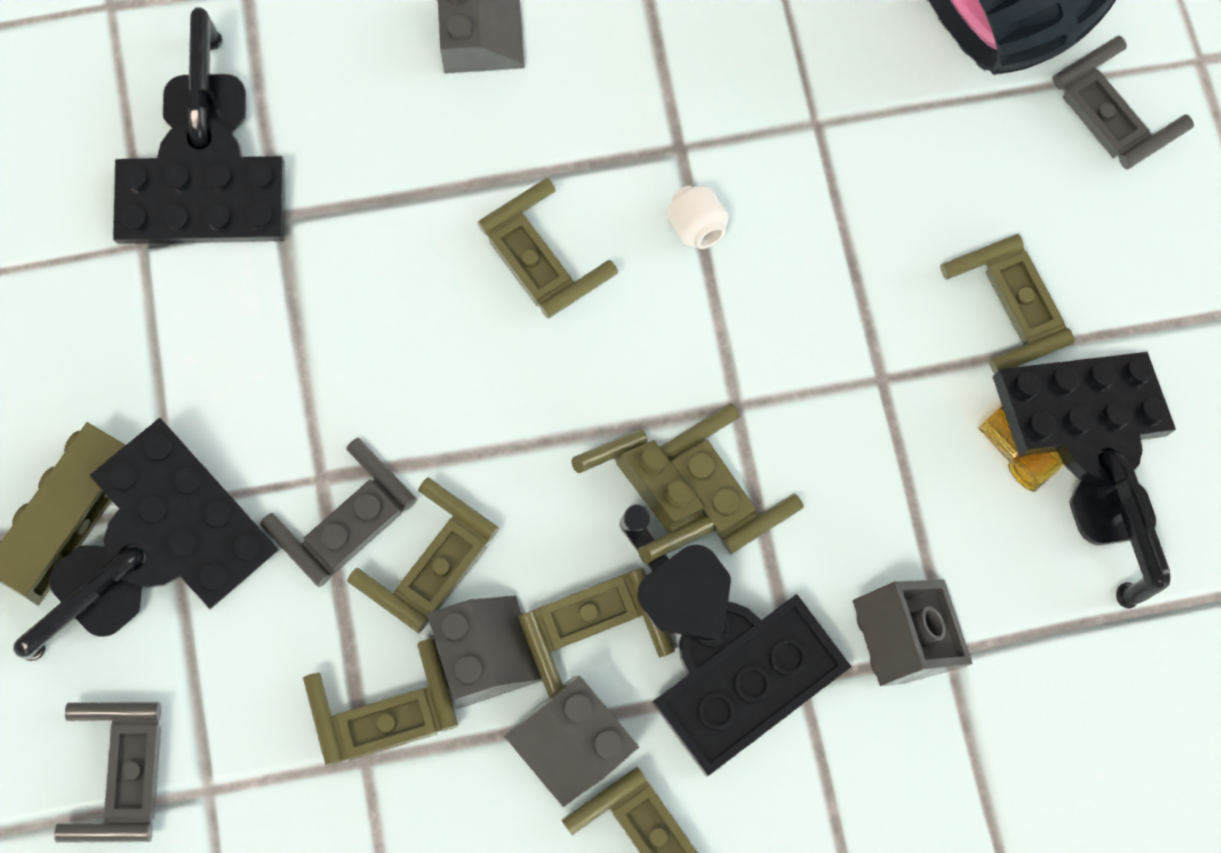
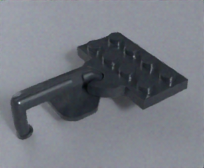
(200, 181)
(1095, 421)
(180, 522)
(747, 676)

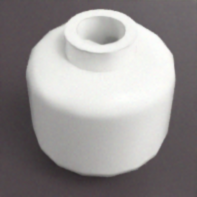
(697, 216)

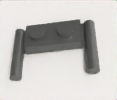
(1107, 112)
(348, 526)
(130, 772)

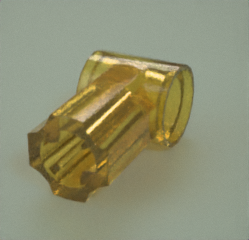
(1029, 470)

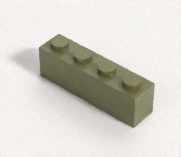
(57, 515)

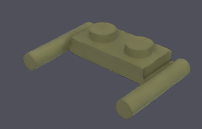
(532, 259)
(1022, 297)
(659, 487)
(716, 487)
(439, 567)
(584, 616)
(385, 722)
(637, 812)

